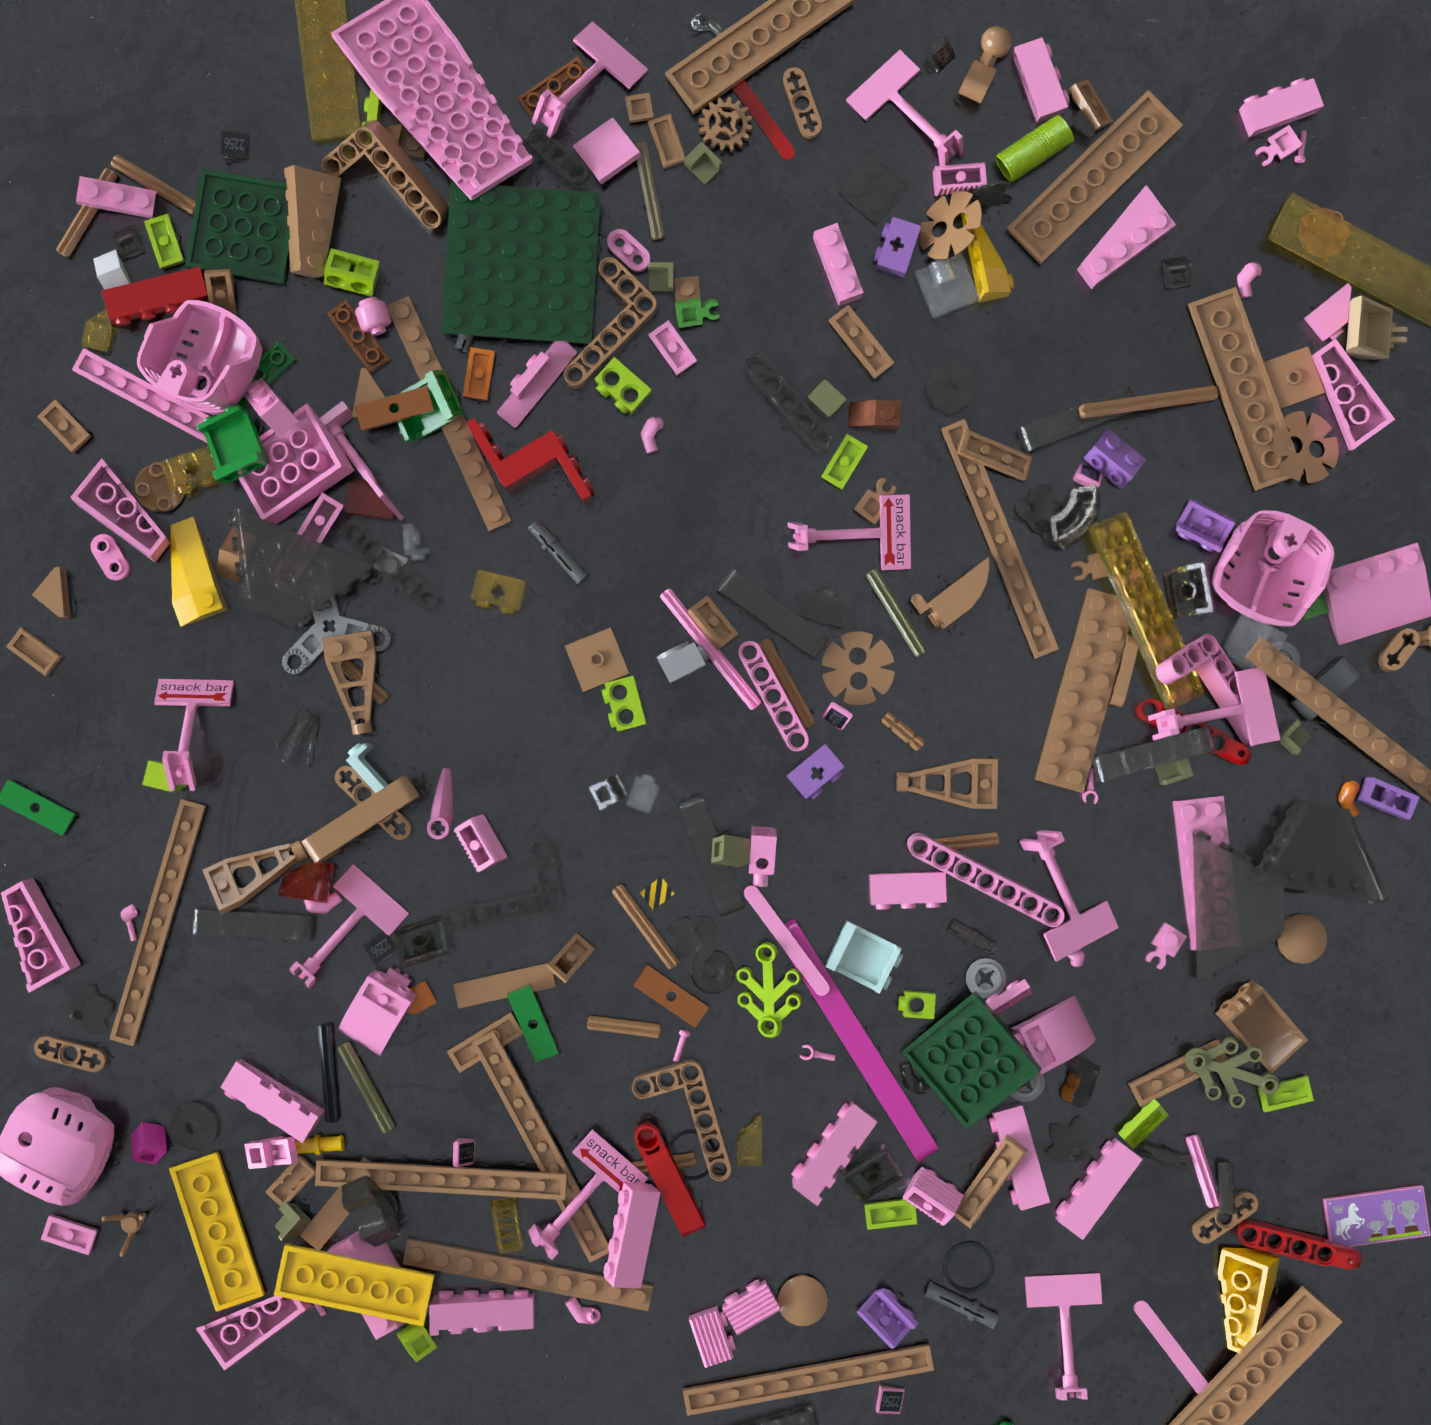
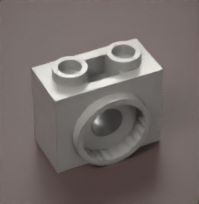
(682, 661)

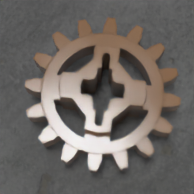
(734, 118)

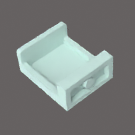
(363, 768)
(864, 957)

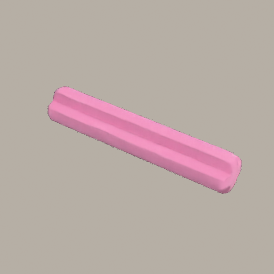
(1203, 1170)

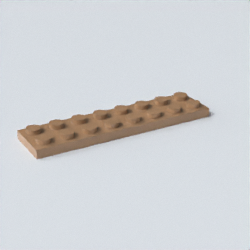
(748, 47)
(1094, 177)
(1242, 383)
(1084, 692)
(1263, 1363)

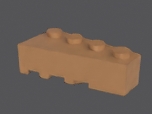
(311, 212)

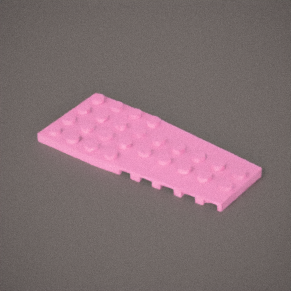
(434, 92)

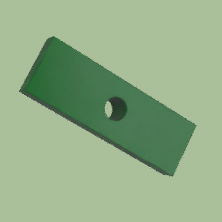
(272, 365)
(23, 801)
(537, 1036)

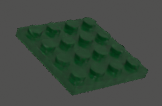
(240, 227)
(971, 1060)

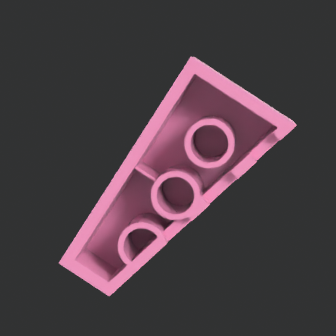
(1130, 235)
(1350, 395)
(115, 507)
(38, 935)
(272, 1100)
(833, 1151)
(481, 1311)
(247, 1329)

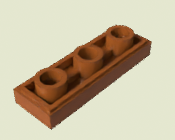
(562, 77)
(366, 348)
(379, 413)
(684, 1005)

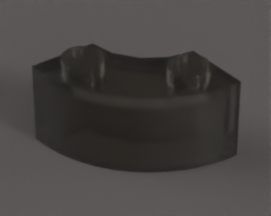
(1081, 512)
(370, 1211)

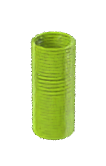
(1028, 150)

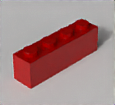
(153, 296)

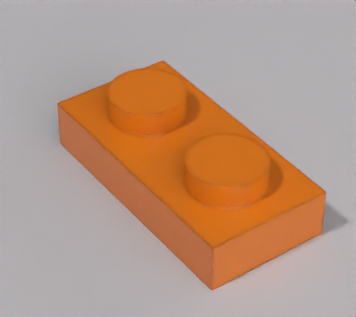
(479, 374)

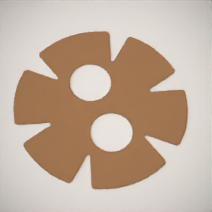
(956, 237)
(1297, 462)
(839, 659)

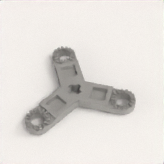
(310, 645)

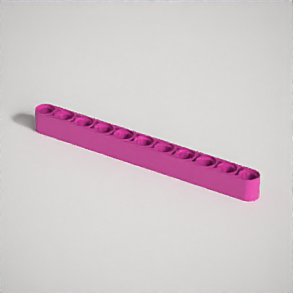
(867, 1057)

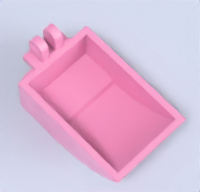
(378, 1009)
(1055, 1034)

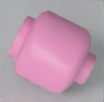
(373, 316)

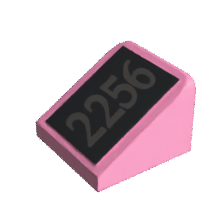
(1087, 476)
(837, 716)
(463, 1152)
(889, 1399)

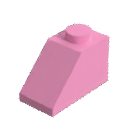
(1331, 315)

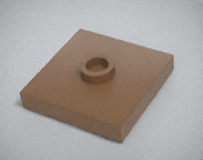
(1294, 377)
(597, 659)

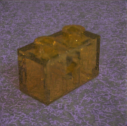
(176, 468)
(486, 582)

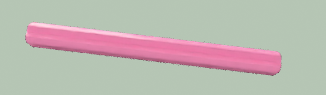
(713, 654)

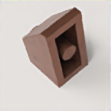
(875, 414)

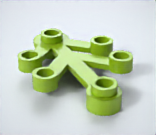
(767, 993)

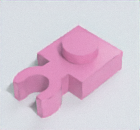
(1281, 144)
(1167, 942)

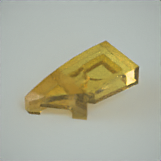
(97, 332)
(750, 1144)

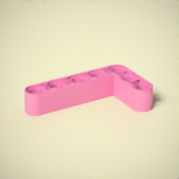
(1214, 669)

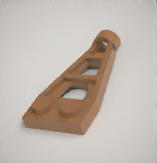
(349, 647)
(983, 785)
(223, 884)

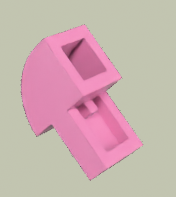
(271, 1152)

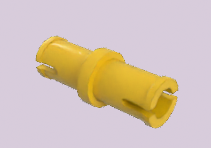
(320, 1144)

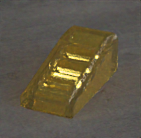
(500, 1211)

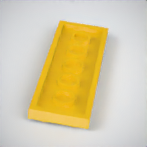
(217, 1231)
(354, 1284)

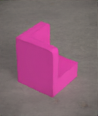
(148, 1143)

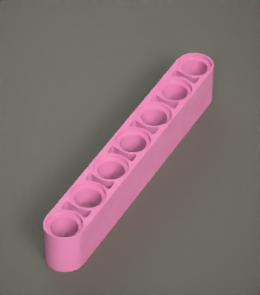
(997, 883)

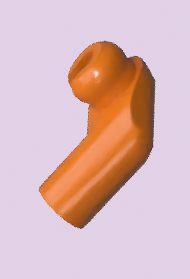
(1347, 796)

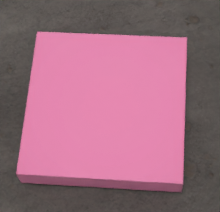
(606, 150)

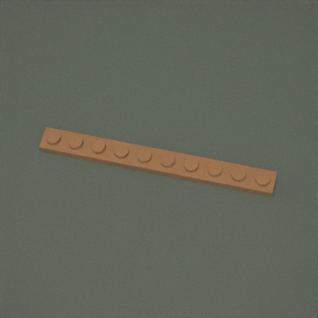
(457, 432)
(1002, 545)
(1341, 717)
(157, 922)
(539, 1139)
(445, 1179)
(523, 1273)
(808, 1379)

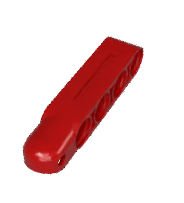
(1229, 748)
(669, 1179)
(1338, 1253)

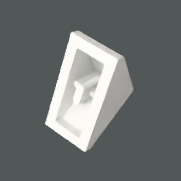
(111, 270)

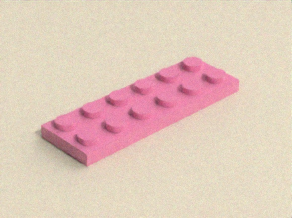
(1195, 814)

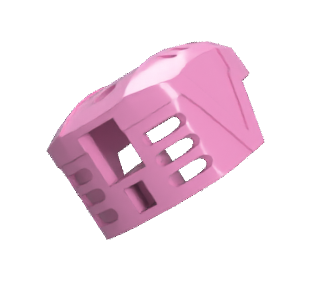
(222, 352)
(1262, 585)
(58, 1152)

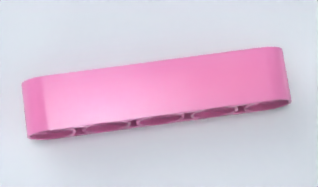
(772, 683)

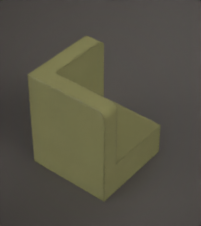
(703, 163)
(661, 277)
(826, 399)
(1293, 737)
(1174, 771)
(731, 851)
(292, 1222)

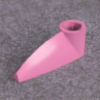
(442, 806)

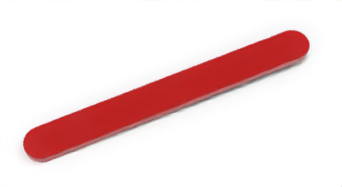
(764, 120)

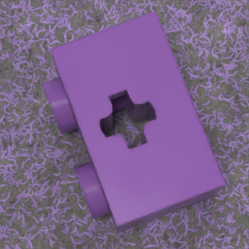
(903, 233)
(820, 758)
(1387, 798)

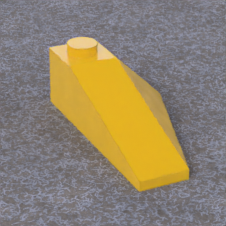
(987, 266)
(194, 582)
(1247, 1286)

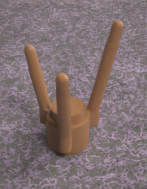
(130, 1224)

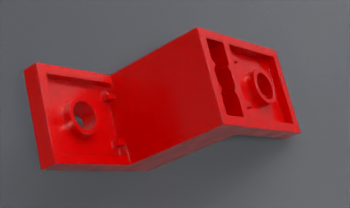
(531, 460)

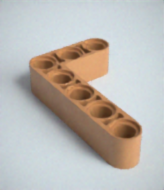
(390, 170)
(614, 327)
(356, 821)
(696, 1108)

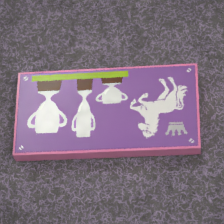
(1377, 1216)

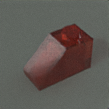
(363, 501)
(308, 882)

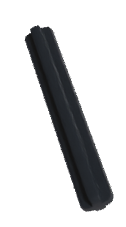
(328, 1072)

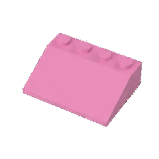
(299, 467)
(1377, 594)

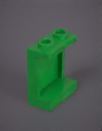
(444, 402)
(233, 443)

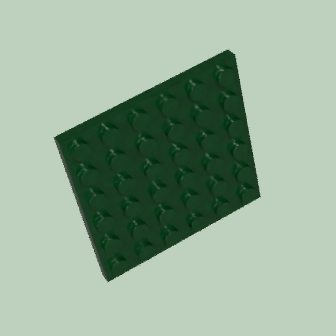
(521, 264)

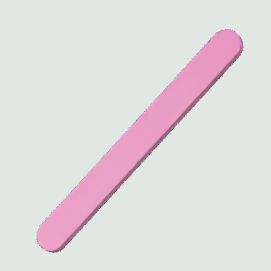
(786, 940)
(1170, 1345)

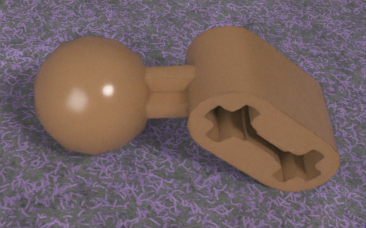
(995, 43)
(1416, 640)

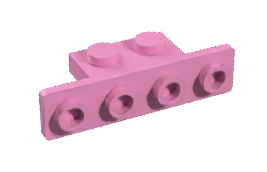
(535, 381)

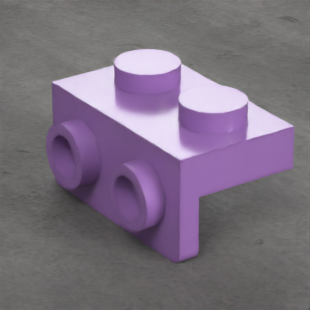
(1114, 459)
(1204, 525)
(887, 1317)

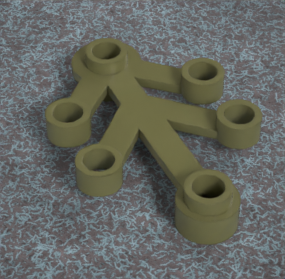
(1228, 1069)

